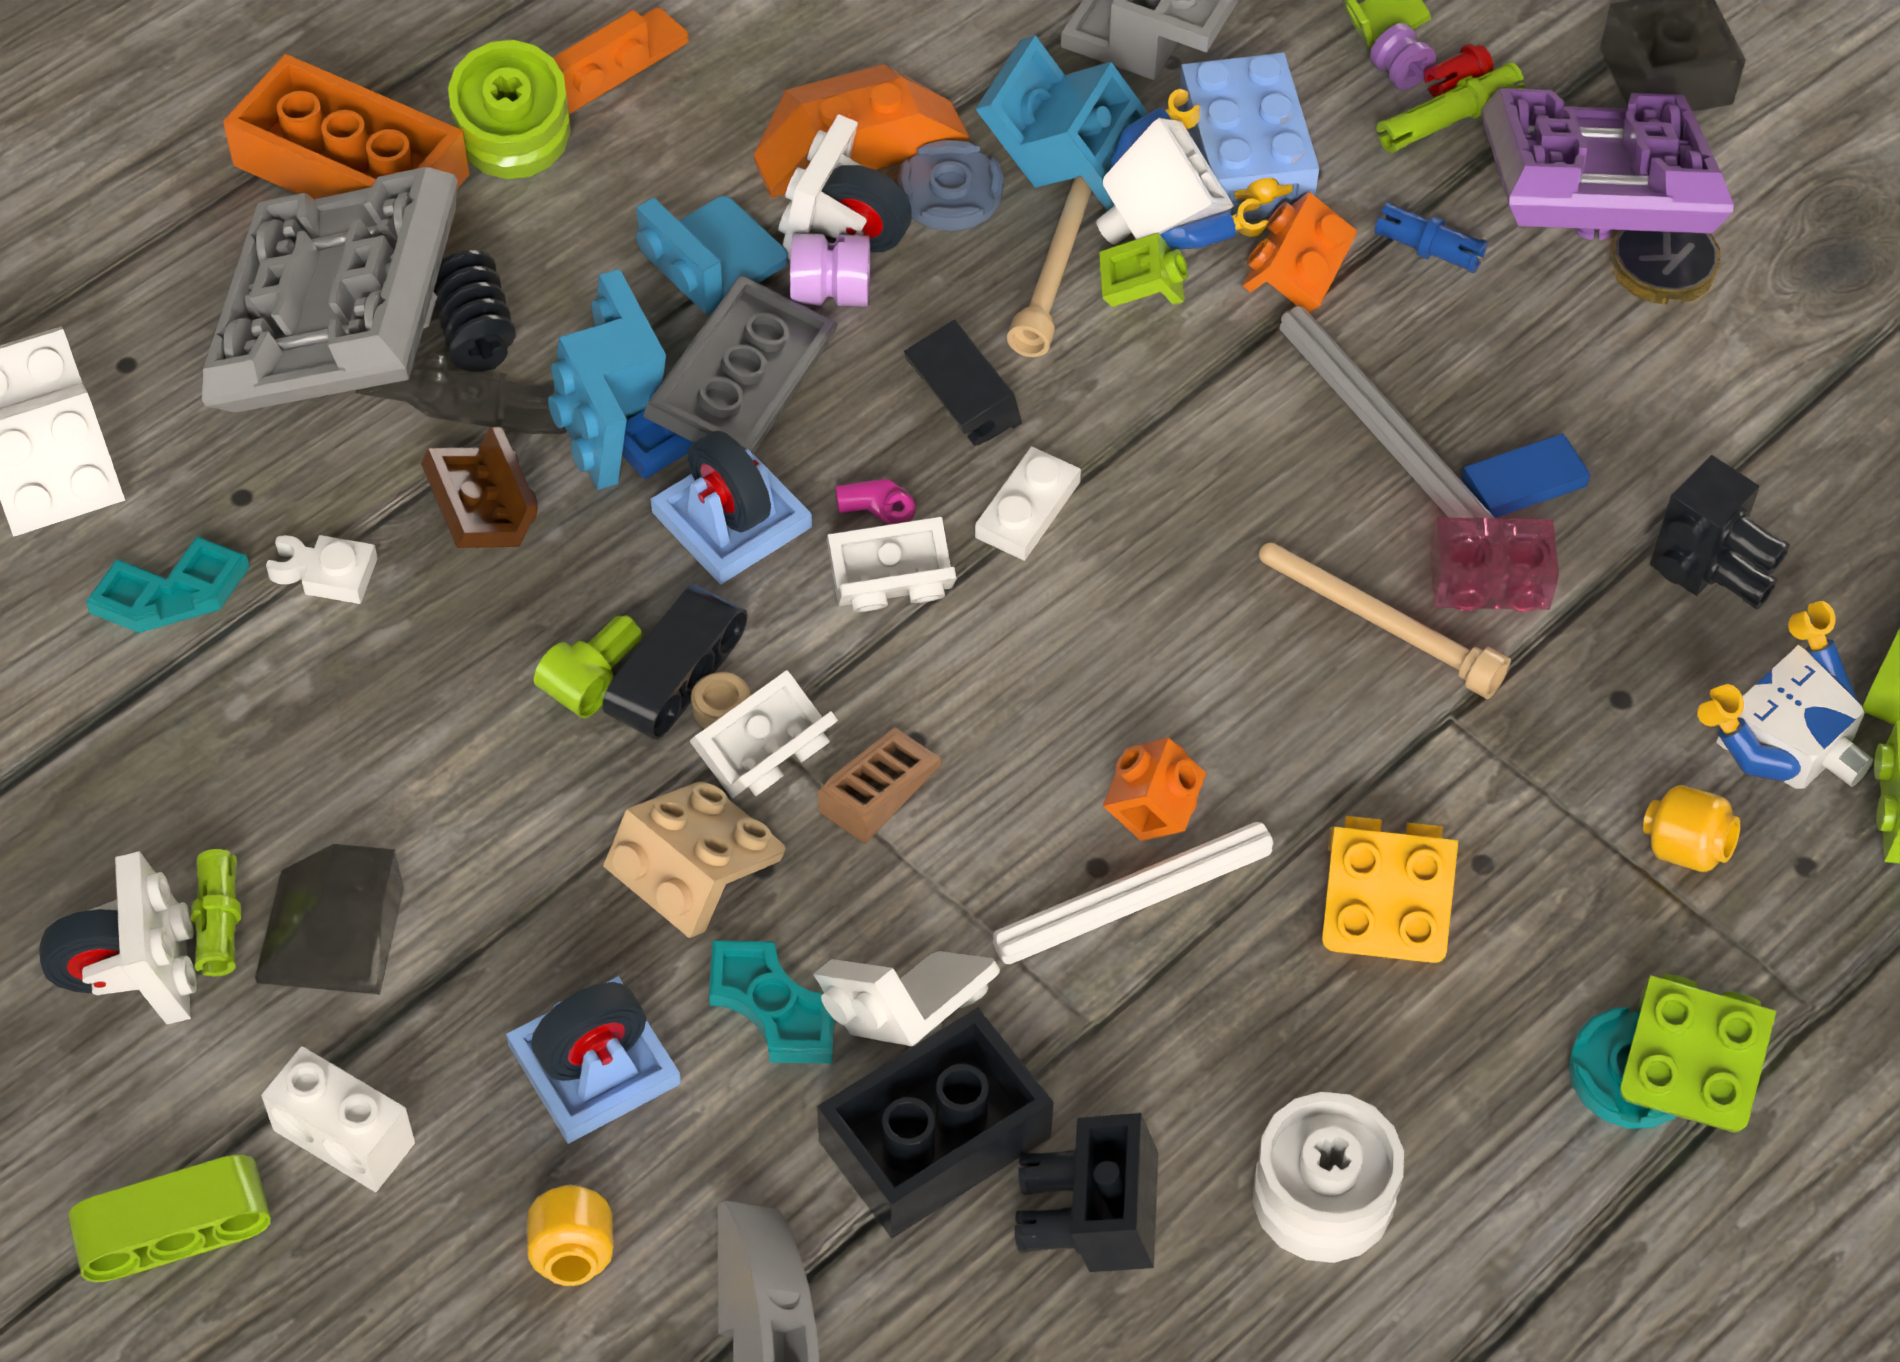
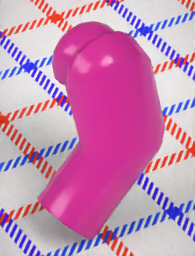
(878, 497)

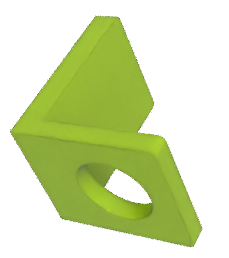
(1376, 16)

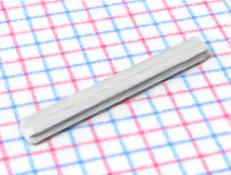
(1132, 893)

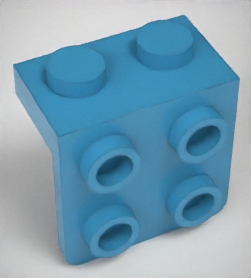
(707, 248)

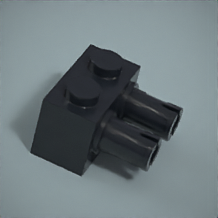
(1711, 532)
(1113, 1195)

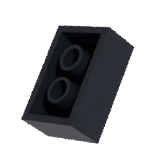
(934, 1122)

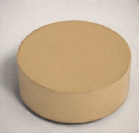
(716, 696)

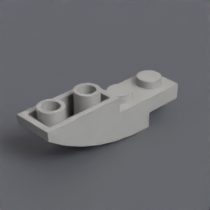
(763, 1287)

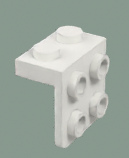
(908, 1009)

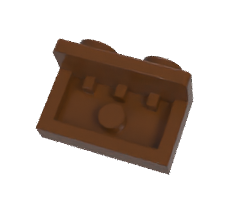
(482, 492)

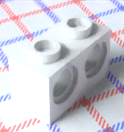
(338, 1118)

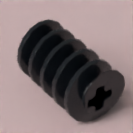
(473, 311)

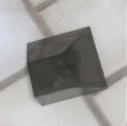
(333, 921)

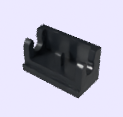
(965, 383)

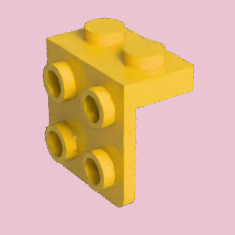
(1389, 891)

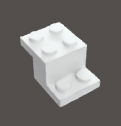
(49, 437)

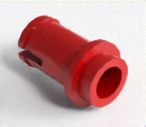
(1471, 61)

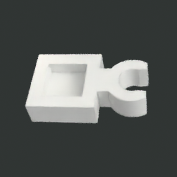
(329, 570)

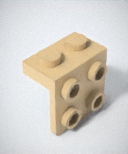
(685, 851)

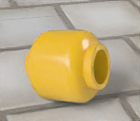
(1692, 828)
(569, 1234)

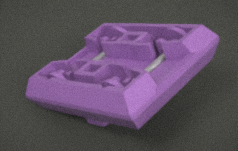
(1605, 164)

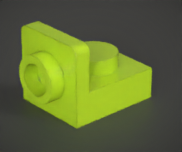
(1142, 270)

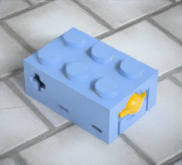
(1251, 130)

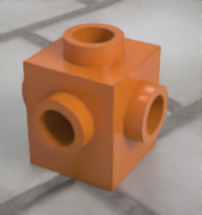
(1154, 789)

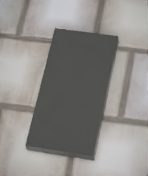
(741, 366)

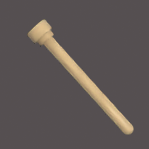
(1033, 326)
(1480, 668)

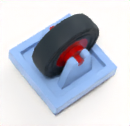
(729, 508)
(593, 1058)

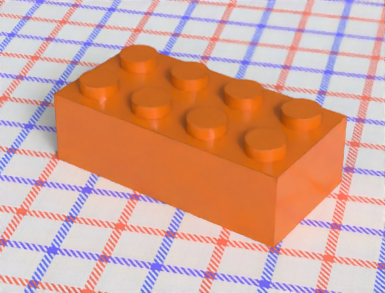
(333, 135)

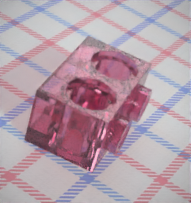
(1494, 564)

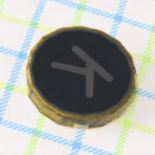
(1665, 264)

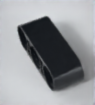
(676, 654)

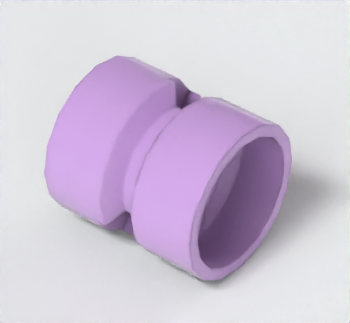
(830, 269)

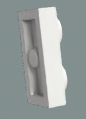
(1027, 503)

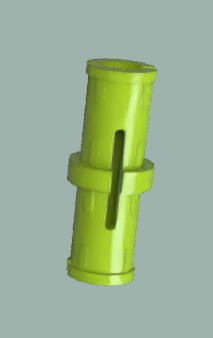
(215, 913)

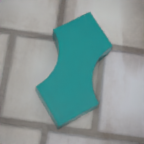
(791, 1018)

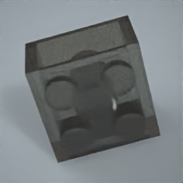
(1673, 50)

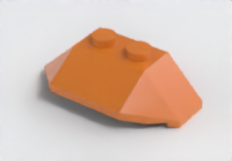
(891, 114)

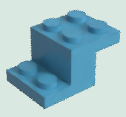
(1057, 121)
(605, 378)

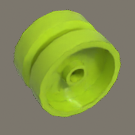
(510, 108)

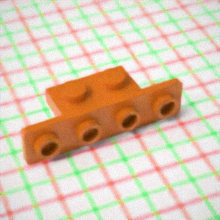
(617, 54)

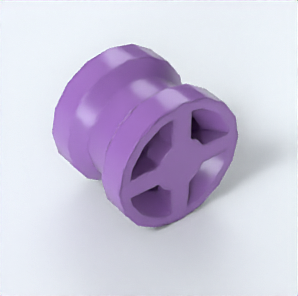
(1402, 56)

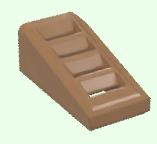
(865, 820)

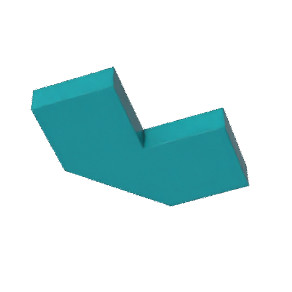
(149, 601)

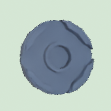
(951, 185)

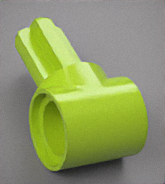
(582, 672)

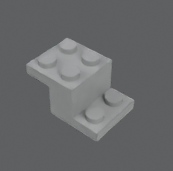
(1143, 32)

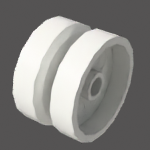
(1327, 1176)

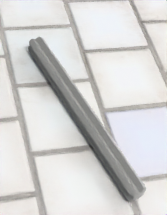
(1380, 416)

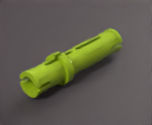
(1448, 108)

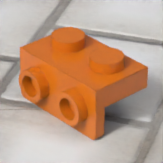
(1301, 251)

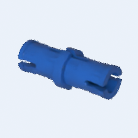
(1431, 237)

